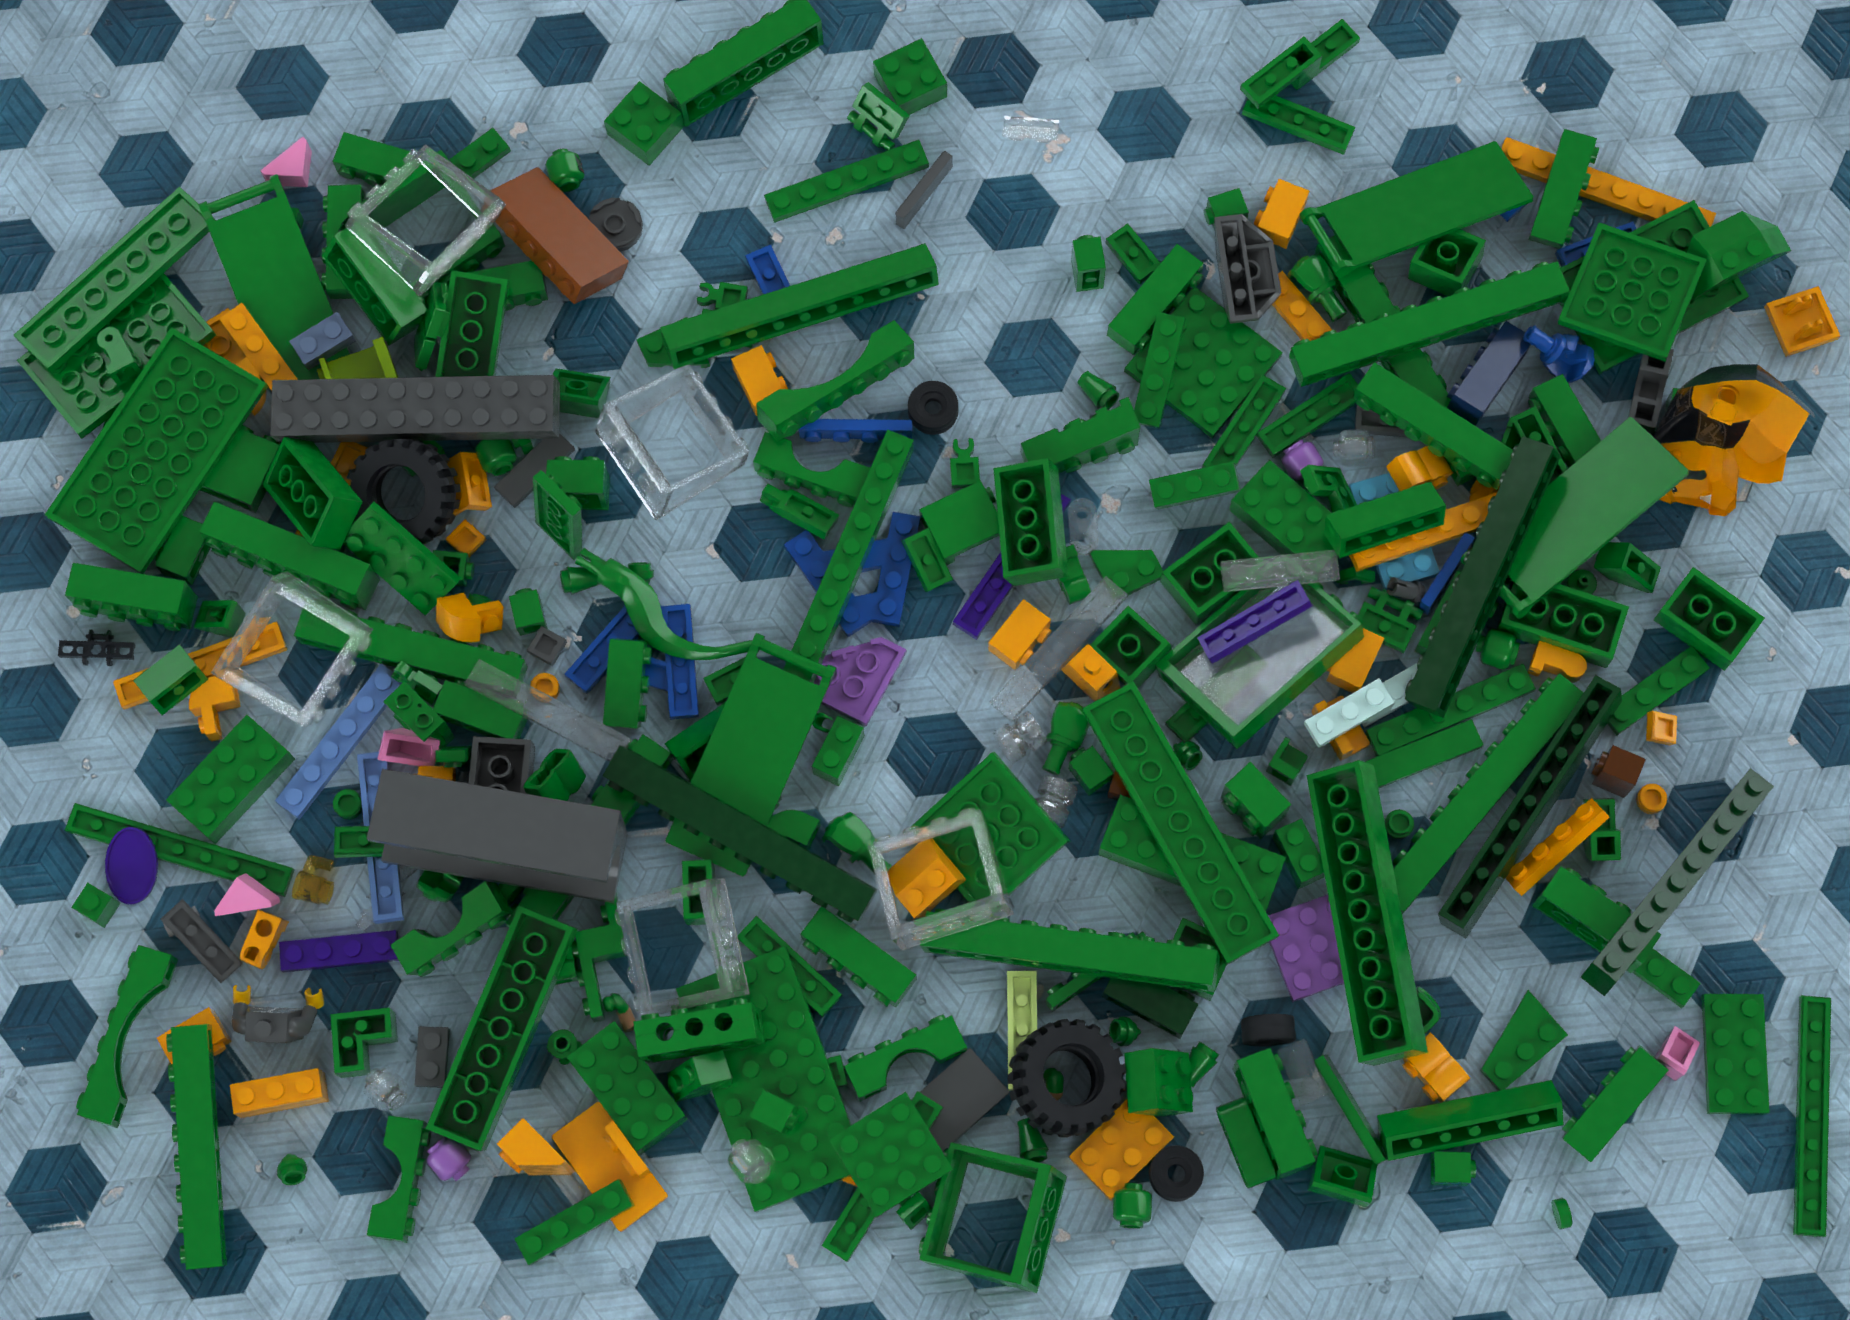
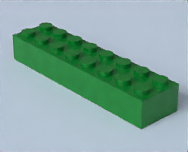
(501, 1028)

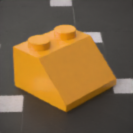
(924, 878)

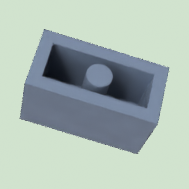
(322, 340)

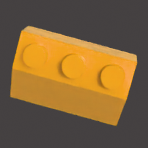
(528, 1151)

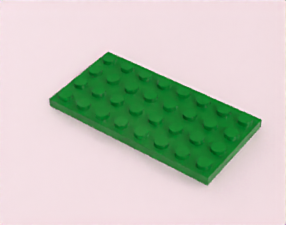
(156, 450)
(789, 1067)

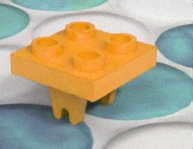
(1802, 321)

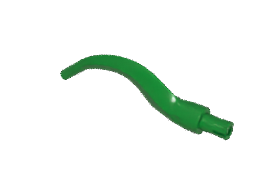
(646, 611)

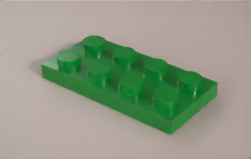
(558, 514)
(400, 558)
(1735, 1054)

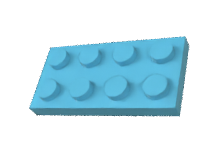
(1411, 567)

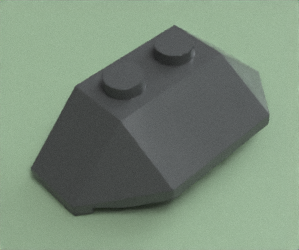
(1245, 268)

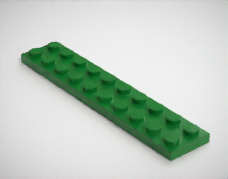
(1180, 823)

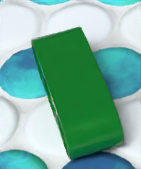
(1245, 1142)

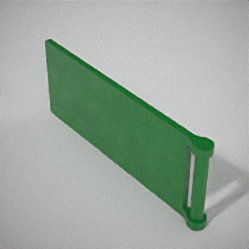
(1418, 207)
(270, 269)
(1589, 509)
(755, 743)

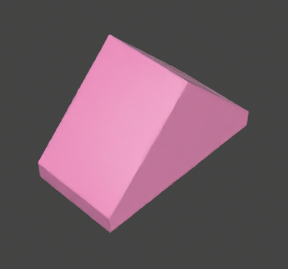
(291, 165)
(407, 748)
(246, 895)
(1677, 1052)

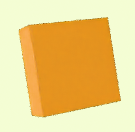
(465, 538)
(1661, 728)

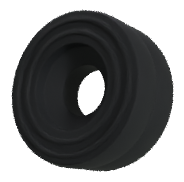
(933, 423)
(1268, 1030)
(1159, 1173)

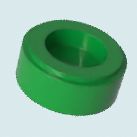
(347, 804)
(1562, 1213)

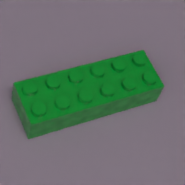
(744, 60)
(281, 551)
(1134, 846)

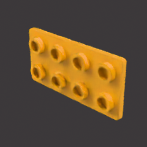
(604, 1155)

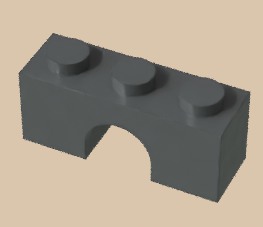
(1649, 391)

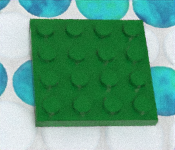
(1632, 292)
(1213, 364)
(1016, 822)

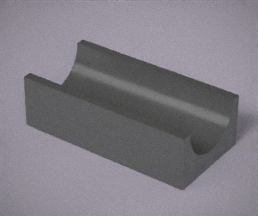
(498, 835)

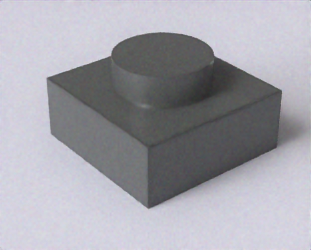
(547, 646)

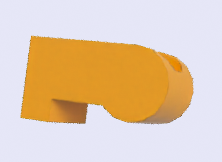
(1556, 661)
(262, 939)

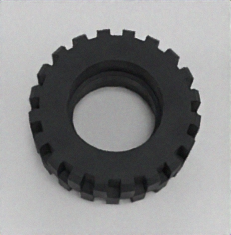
(428, 465)
(1101, 1062)

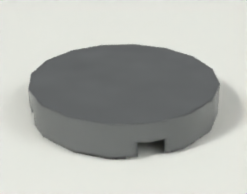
(618, 222)

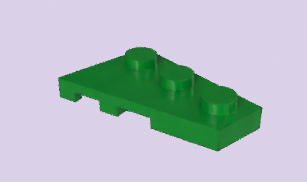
(1523, 1042)

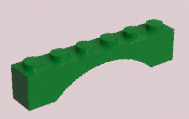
(791, 409)
(147, 977)

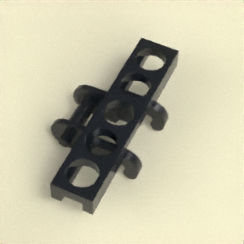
(88, 645)

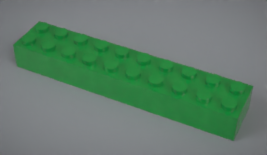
(1366, 914)

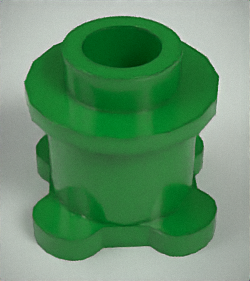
(554, 1041)

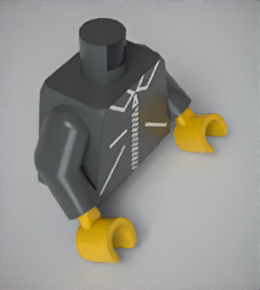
(274, 1023)

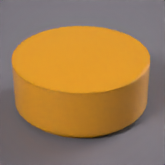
(547, 684)
(1651, 798)

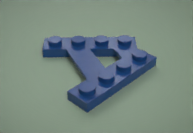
(886, 554)
(672, 675)

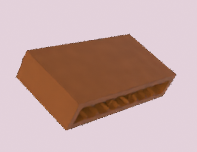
(558, 236)

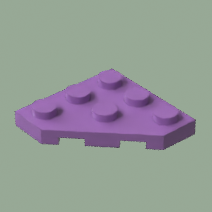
(861, 677)

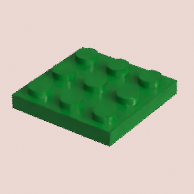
(891, 1154)

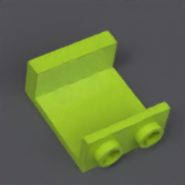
(367, 363)

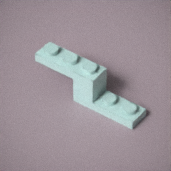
(1360, 707)

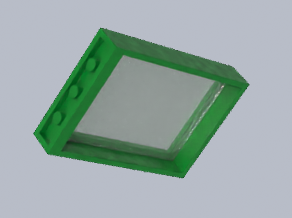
(1266, 674)

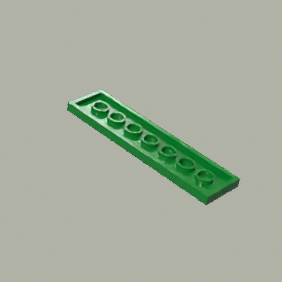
(114, 280)

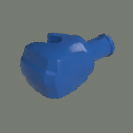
(1561, 353)

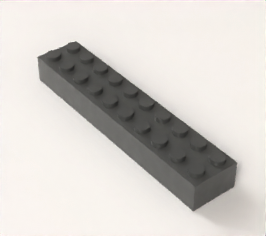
(416, 408)

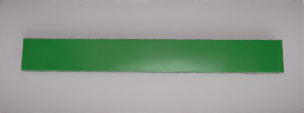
(183, 850)
(1812, 1116)

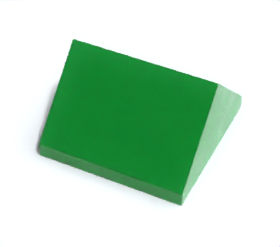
(582, 392)
(1343, 1176)

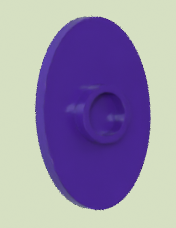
(131, 865)

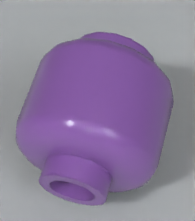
(1298, 457)
(448, 1159)

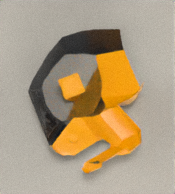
(1732, 426)

